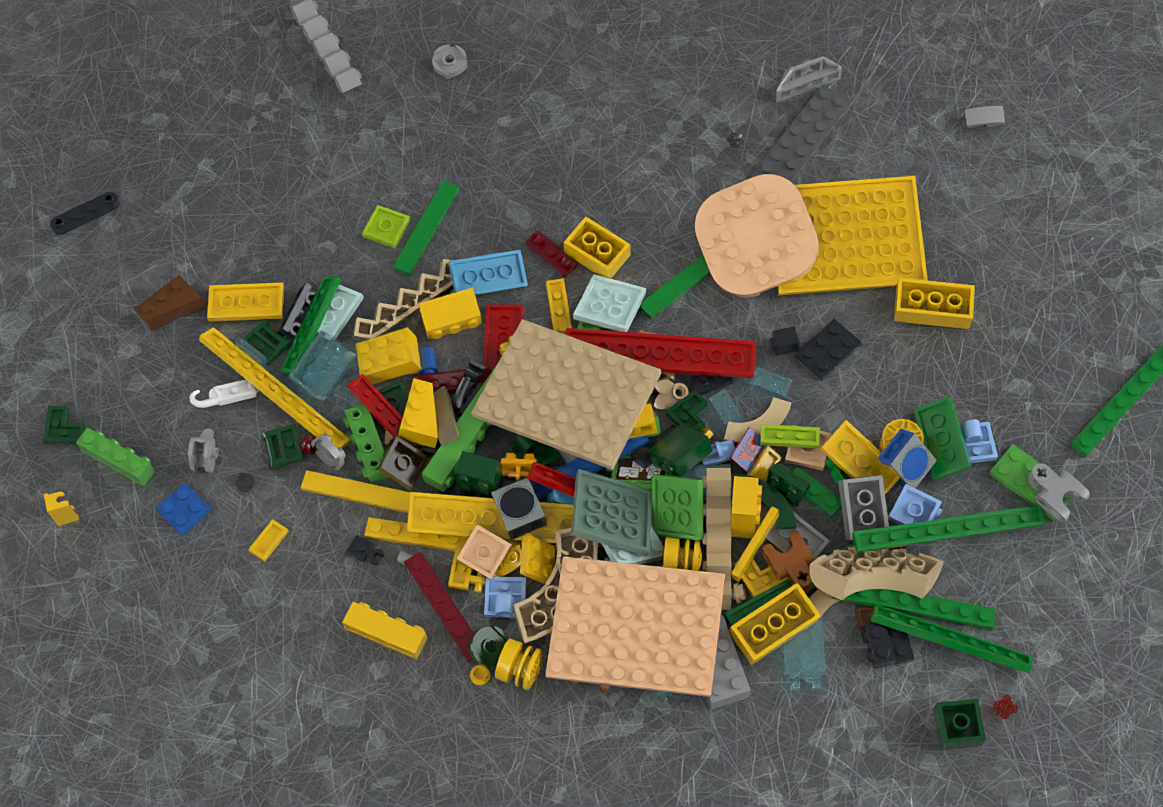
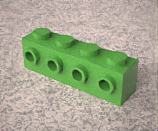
(367, 441)
(115, 457)

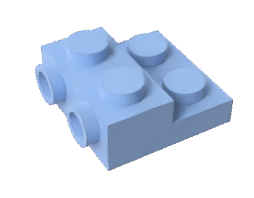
(914, 507)

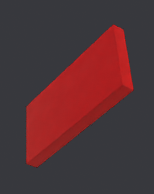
(499, 326)

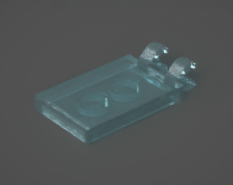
(806, 657)

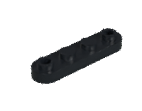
(85, 213)

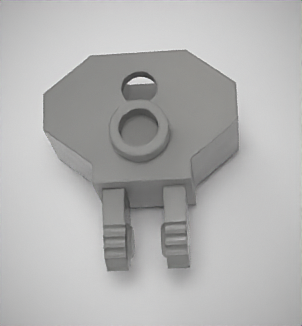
(203, 451)

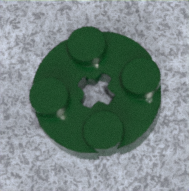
(478, 641)

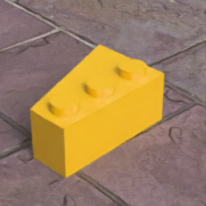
(419, 416)

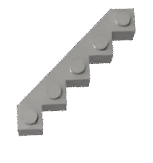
(326, 45)

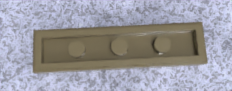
(445, 417)

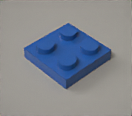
(183, 509)

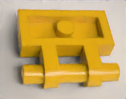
(462, 576)

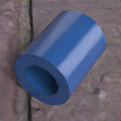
(428, 360)

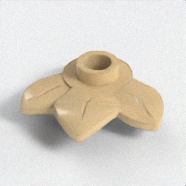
(667, 395)

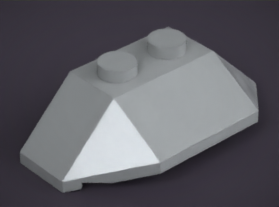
(807, 77)

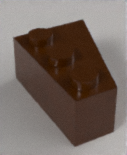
(169, 303)

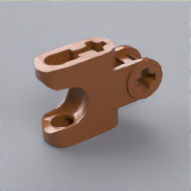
(792, 563)

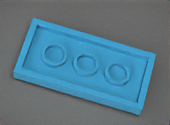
(489, 272)

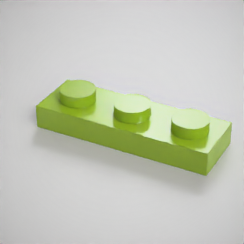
(790, 436)

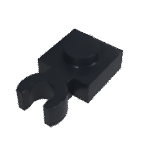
(363, 549)

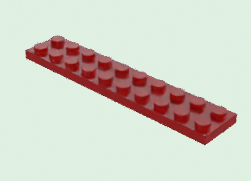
(677, 353)

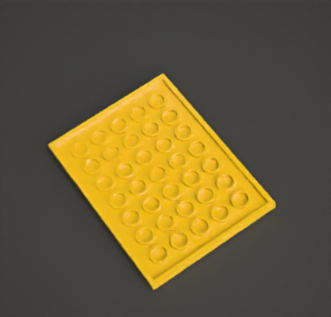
(864, 234)

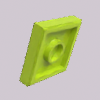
(386, 226)

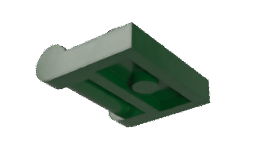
(265, 346)
(289, 446)

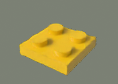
(537, 558)

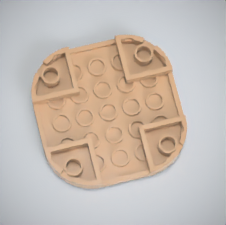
(756, 235)

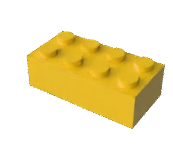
(934, 303)
(774, 624)

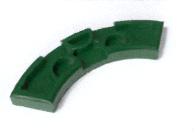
(772, 497)

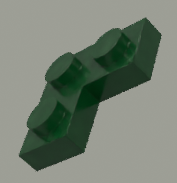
(685, 411)
(58, 429)

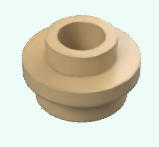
(738, 593)

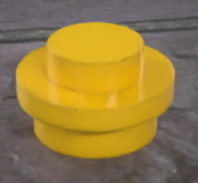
(480, 675)

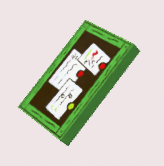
(632, 473)

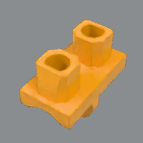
(517, 467)

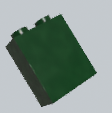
(680, 450)

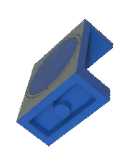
(907, 458)

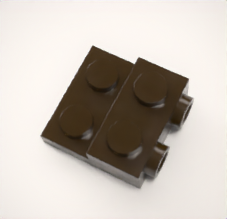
(402, 462)

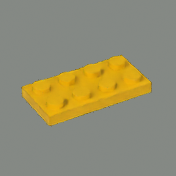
(245, 302)
(857, 455)

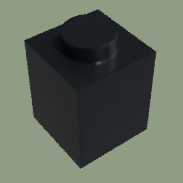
(784, 341)

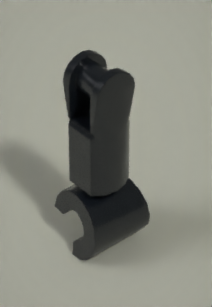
(473, 372)

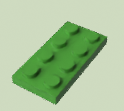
(1013, 473)

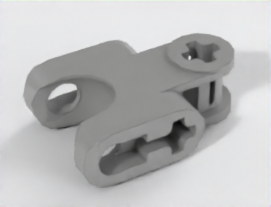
(1054, 488)

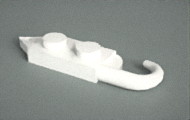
(226, 394)

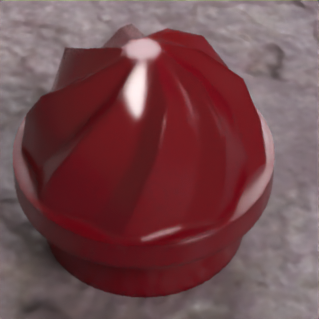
(307, 447)

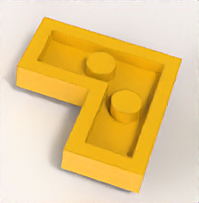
(757, 580)

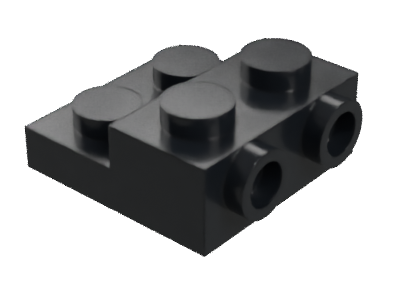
(886, 645)

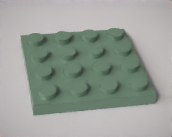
(612, 512)

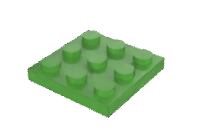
(677, 506)

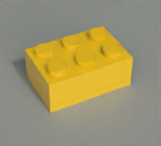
(597, 248)
(388, 356)
(745, 507)

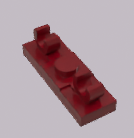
(551, 254)

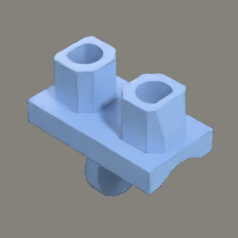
(720, 453)

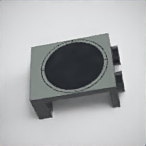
(519, 508)

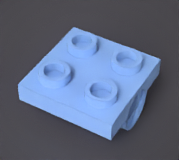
(979, 441)
(502, 594)

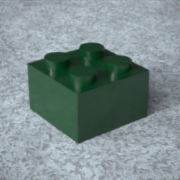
(478, 474)
(959, 724)

